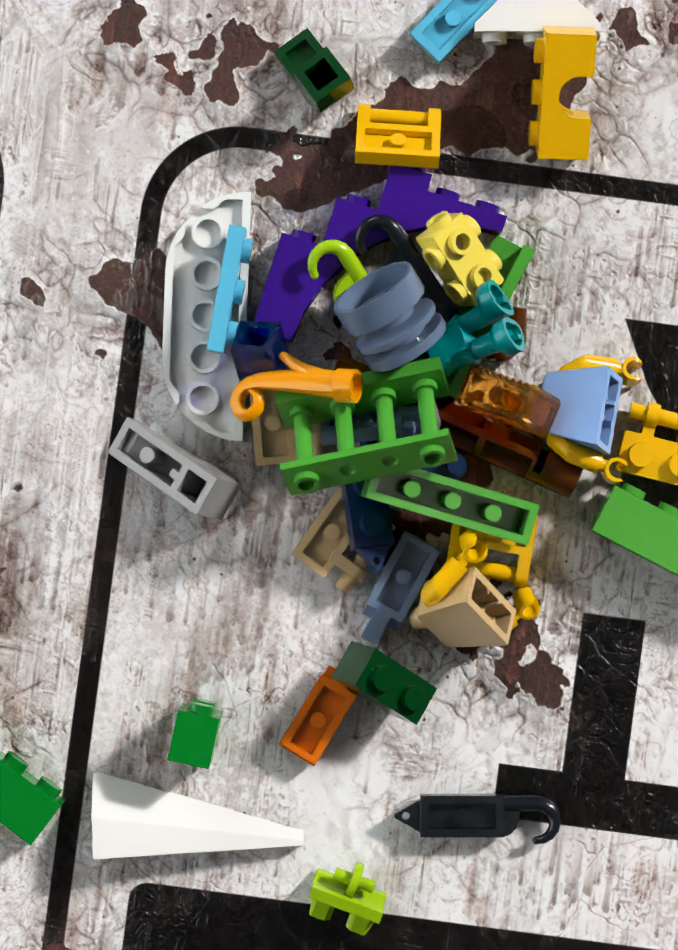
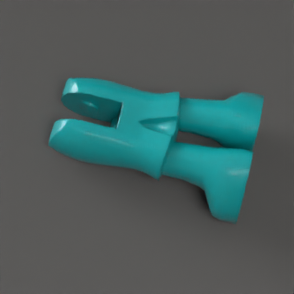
(458, 344)

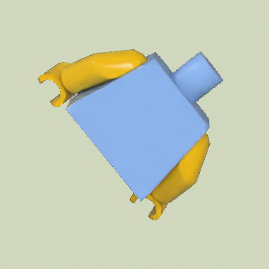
(588, 410)

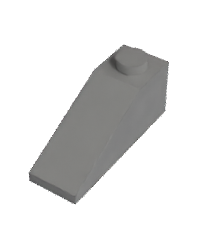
(174, 470)

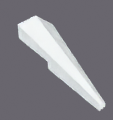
(147, 821)

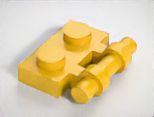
(647, 454)

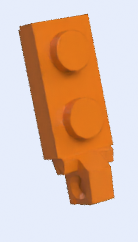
(318, 718)

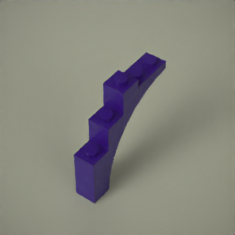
(405, 198)

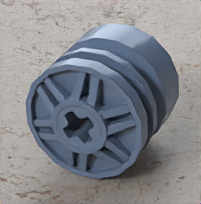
(390, 316)

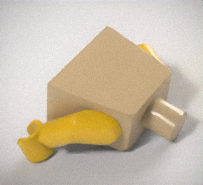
(465, 606)

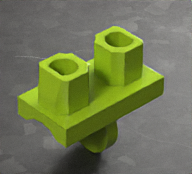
(348, 893)

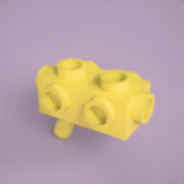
(458, 256)

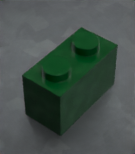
(384, 682)

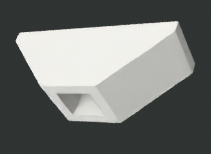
(526, 20)

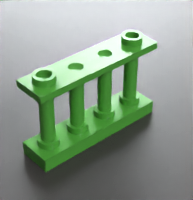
(407, 384)

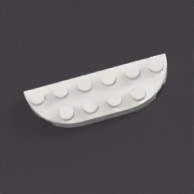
(198, 378)

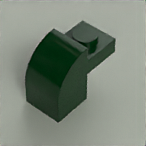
(314, 71)

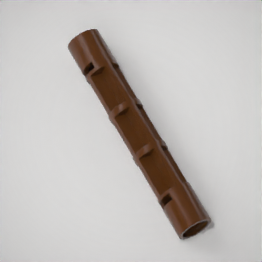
(499, 444)

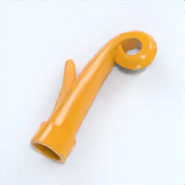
(304, 378)

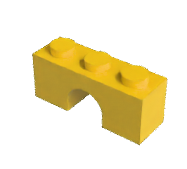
(563, 56)

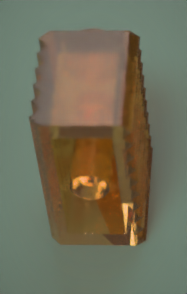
(508, 400)

